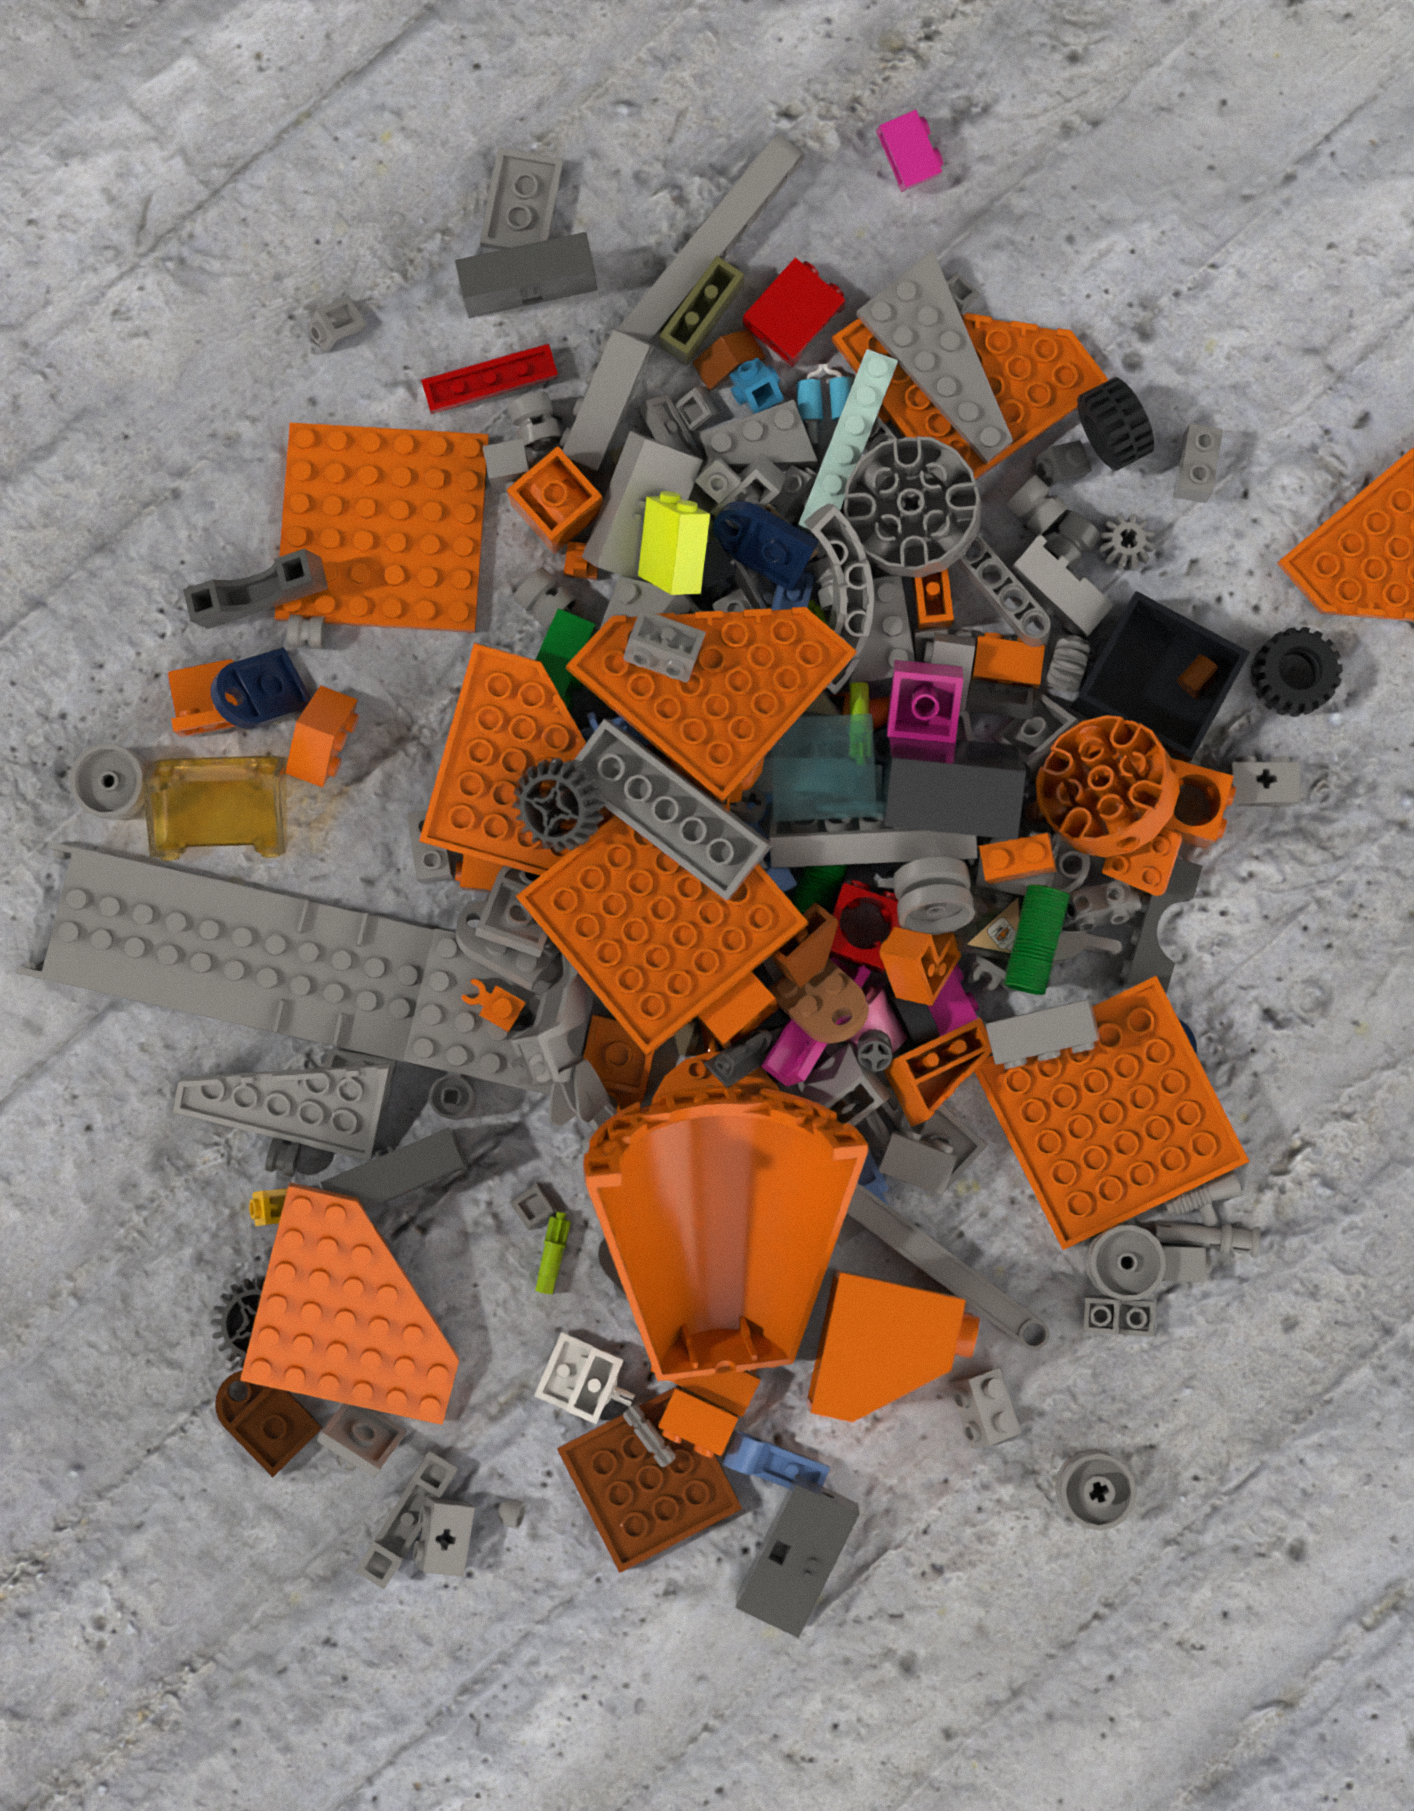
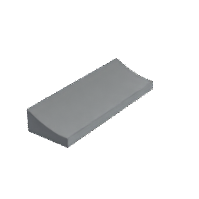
(671, 810)
(860, 842)

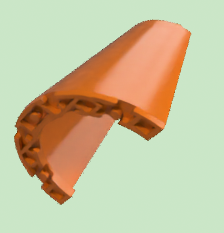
(722, 1220)

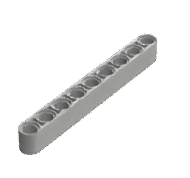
(714, 238)
(987, 562)

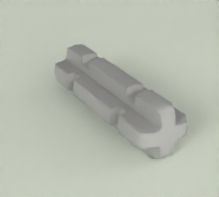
(649, 1435)

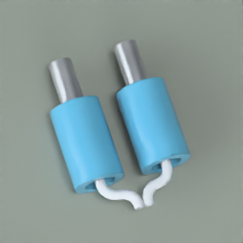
(810, 399)

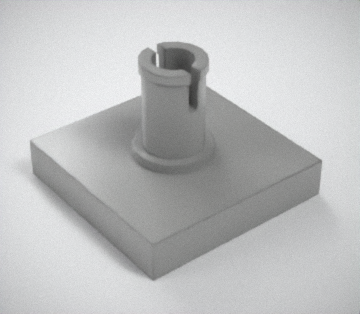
(361, 1438)

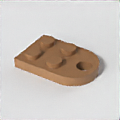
(822, 1003)

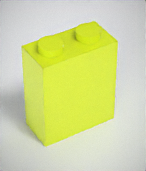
(673, 544)

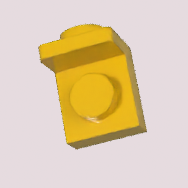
(267, 1206)

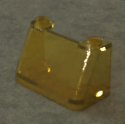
(216, 804)

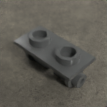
(740, 1058)

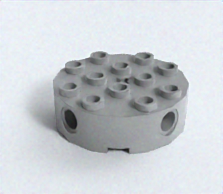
(913, 473)

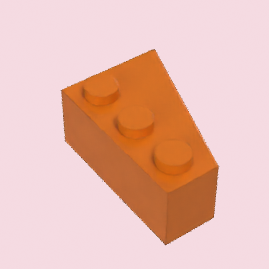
(934, 1070)

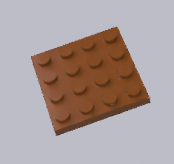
(636, 1500)

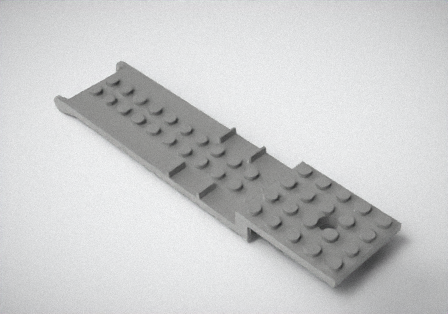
(282, 966)

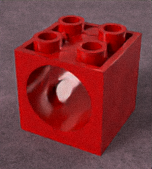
(851, 897)

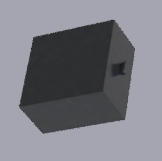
(1140, 669)
(954, 787)

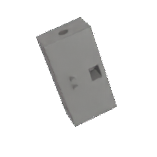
(642, 471)

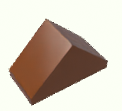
(725, 357)

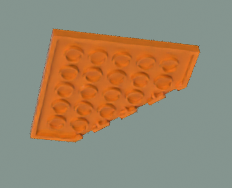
(1028, 367)
(1363, 553)
(742, 695)
(500, 728)
(345, 1316)

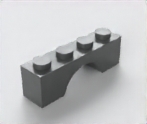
(228, 600)
(1147, 956)

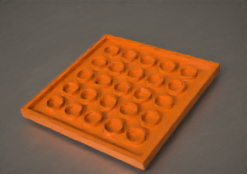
(390, 520)
(652, 932)
(1116, 1122)

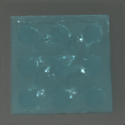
(825, 769)

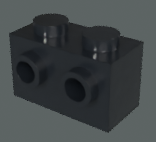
(717, 573)

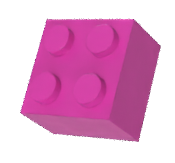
(925, 701)

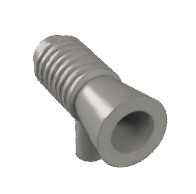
(1200, 1197)

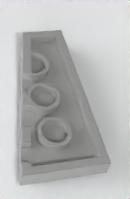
(941, 1126)

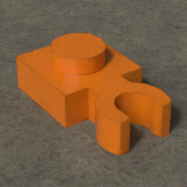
(498, 1007)

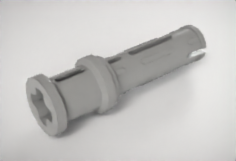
(1224, 1238)

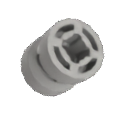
(304, 631)

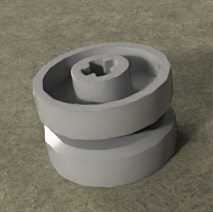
(92, 778)
(934, 895)
(1146, 1262)
(1116, 1491)

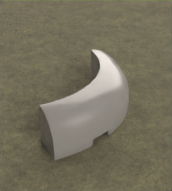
(852, 582)

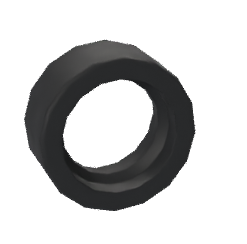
(915, 1020)

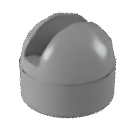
(512, 1513)

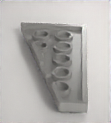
(927, 336)
(311, 1107)

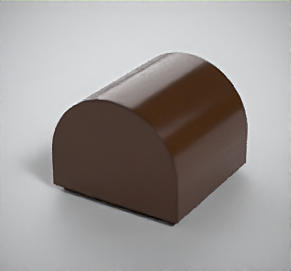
(1198, 677)

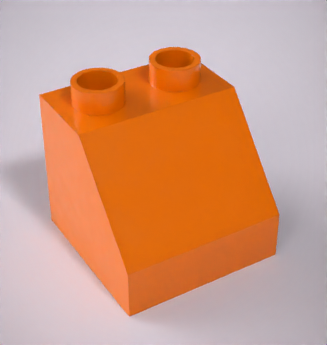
(884, 1343)

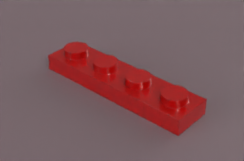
(489, 378)

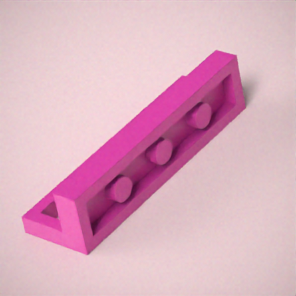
(795, 1050)

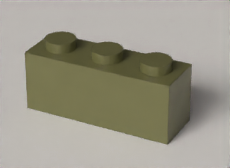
(701, 310)

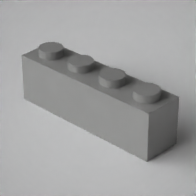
(606, 400)

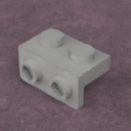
(985, 1409)

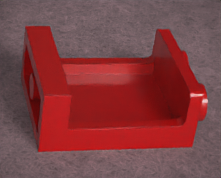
(793, 310)

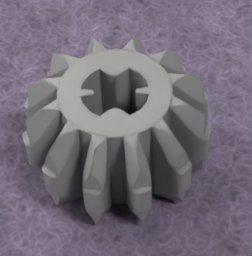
(1133, 552)
(1068, 663)

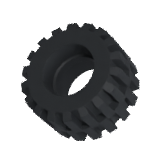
(1115, 423)
(1315, 652)

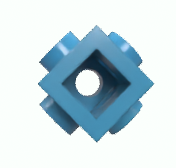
(756, 386)

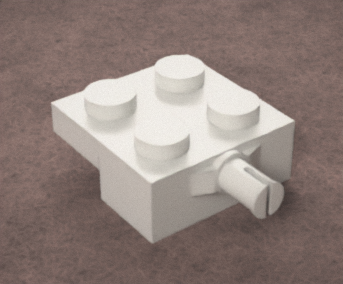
(582, 1378)

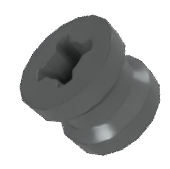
(874, 1059)
(283, 1157)

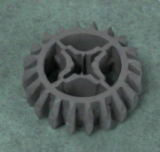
(542, 811)
(240, 1297)

